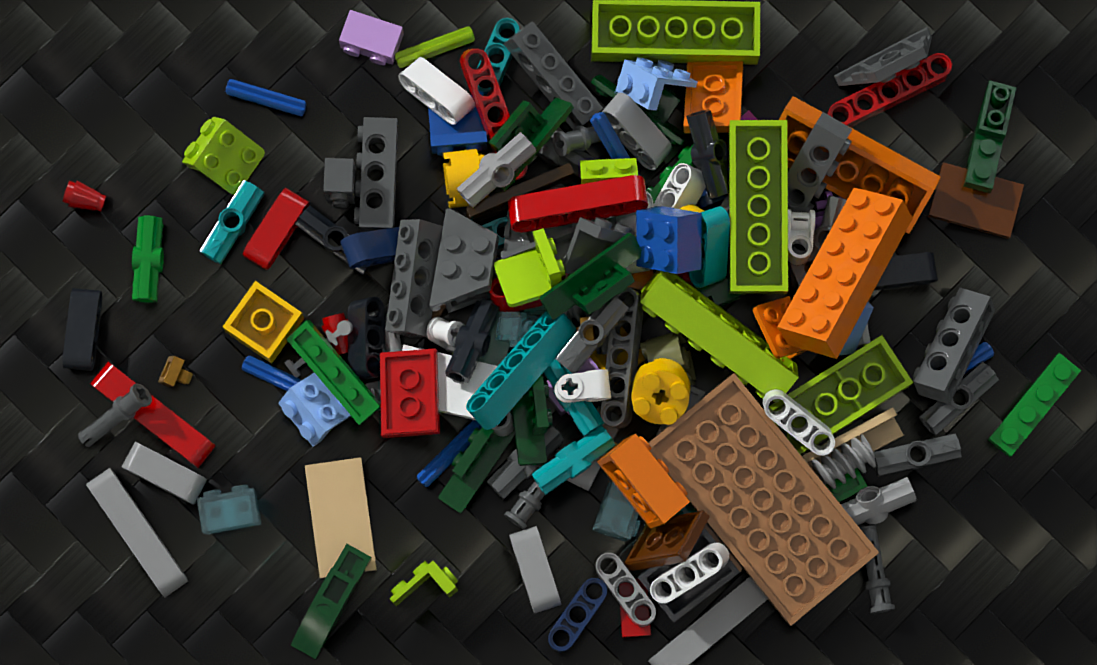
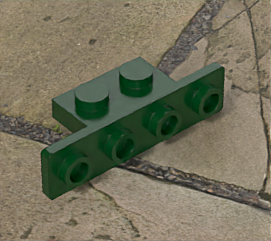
(666, 107)
(533, 126)
(595, 281)
(530, 424)
(474, 466)

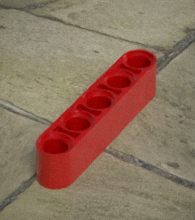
(899, 85)
(493, 98)
(584, 201)
(157, 417)

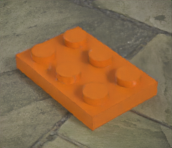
(717, 90)

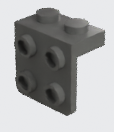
(590, 240)

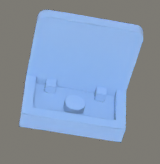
(645, 80)
(313, 408)

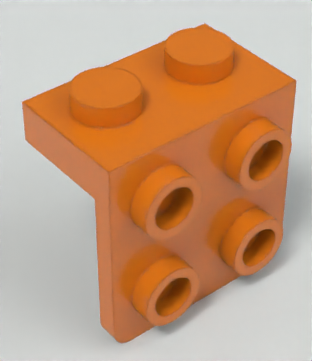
(768, 317)

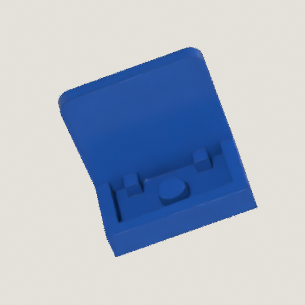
(463, 135)

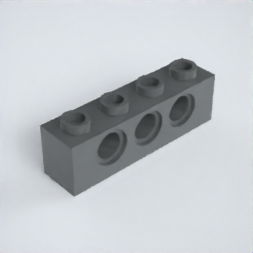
(552, 73)
(385, 132)
(827, 134)
(413, 278)
(943, 383)

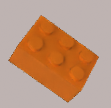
(644, 481)

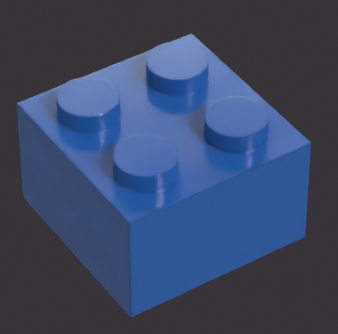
(669, 239)

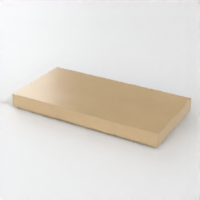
(339, 511)

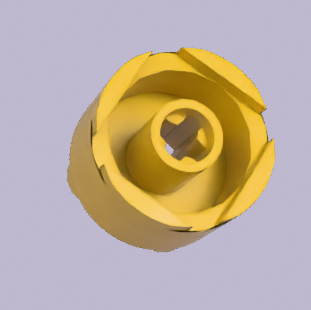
(459, 169)
(646, 395)

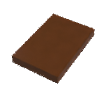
(972, 208)
(667, 542)

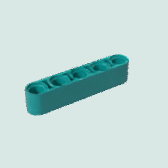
(520, 369)

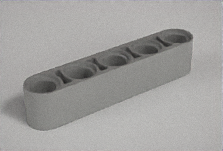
(137, 532)
(711, 626)

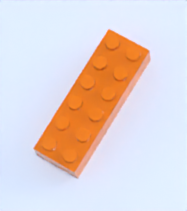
(864, 164)
(845, 272)

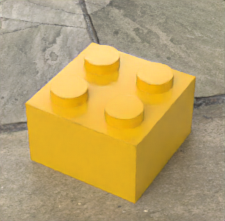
(263, 322)

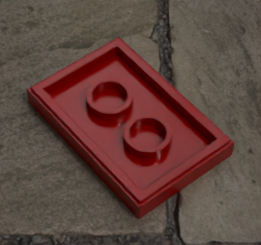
(409, 393)

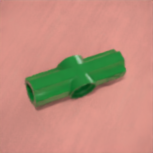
(147, 259)

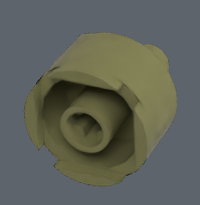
(670, 347)

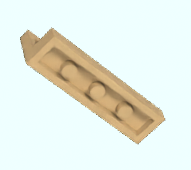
(878, 432)

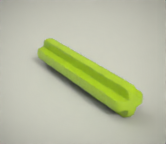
(435, 46)

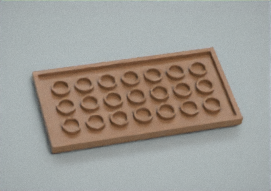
(762, 499)

